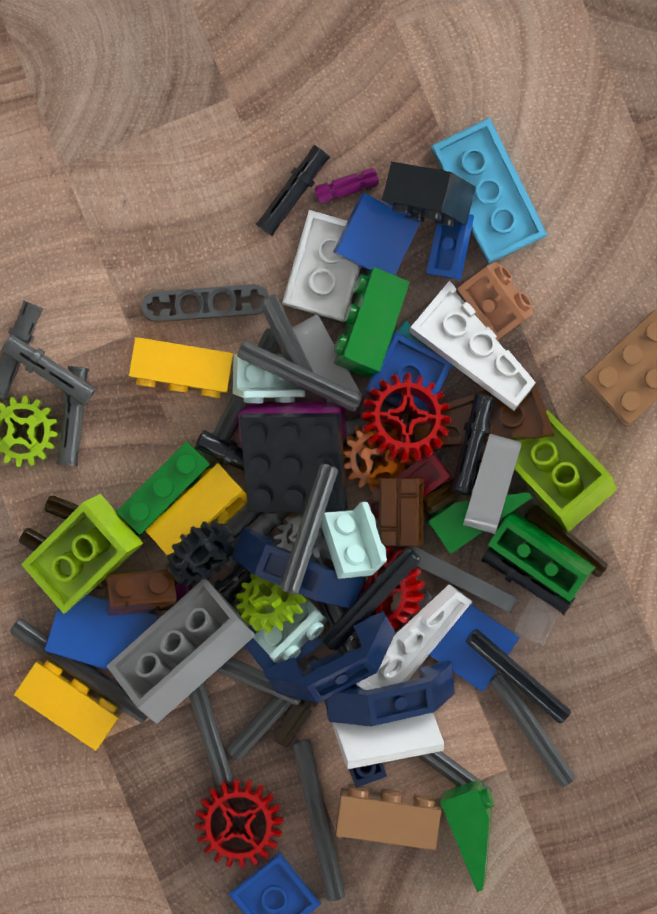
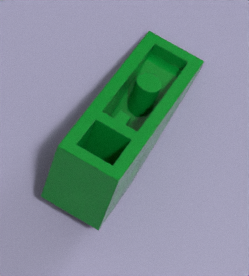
(449, 521)
(469, 817)

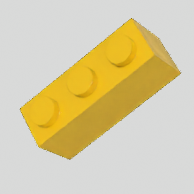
(181, 367)
(210, 499)
(68, 703)

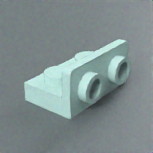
(256, 383)
(353, 541)
(287, 642)

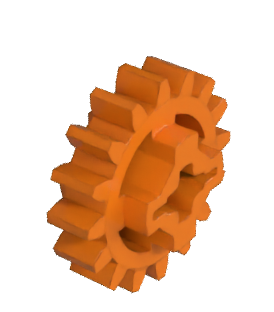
(370, 467)

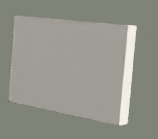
(319, 278)
(388, 741)

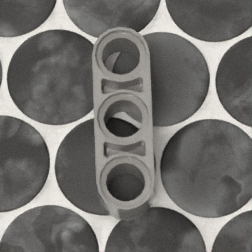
(320, 354)
(492, 483)

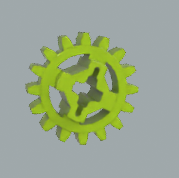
(34, 421)
(267, 605)

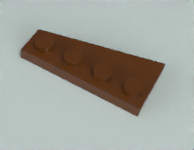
(526, 422)

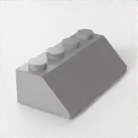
(180, 651)

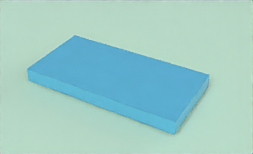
(500, 204)

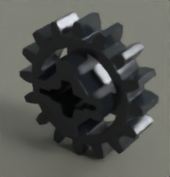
(200, 553)

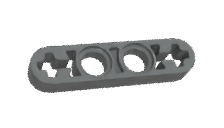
(205, 297)
(465, 580)

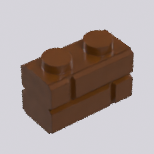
(400, 510)
(139, 592)

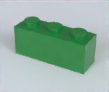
(370, 322)
(163, 487)
(541, 556)

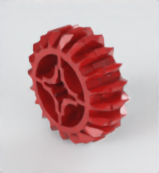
(392, 416)
(409, 593)
(248, 836)

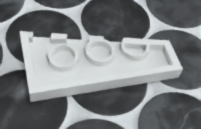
(463, 340)
(418, 638)

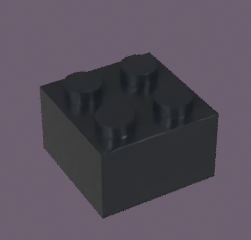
(428, 194)

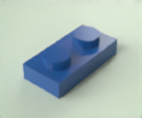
(449, 250)

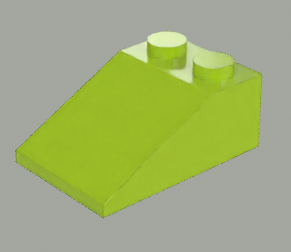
(563, 475)
(82, 552)

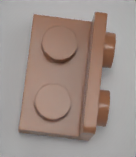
(496, 299)

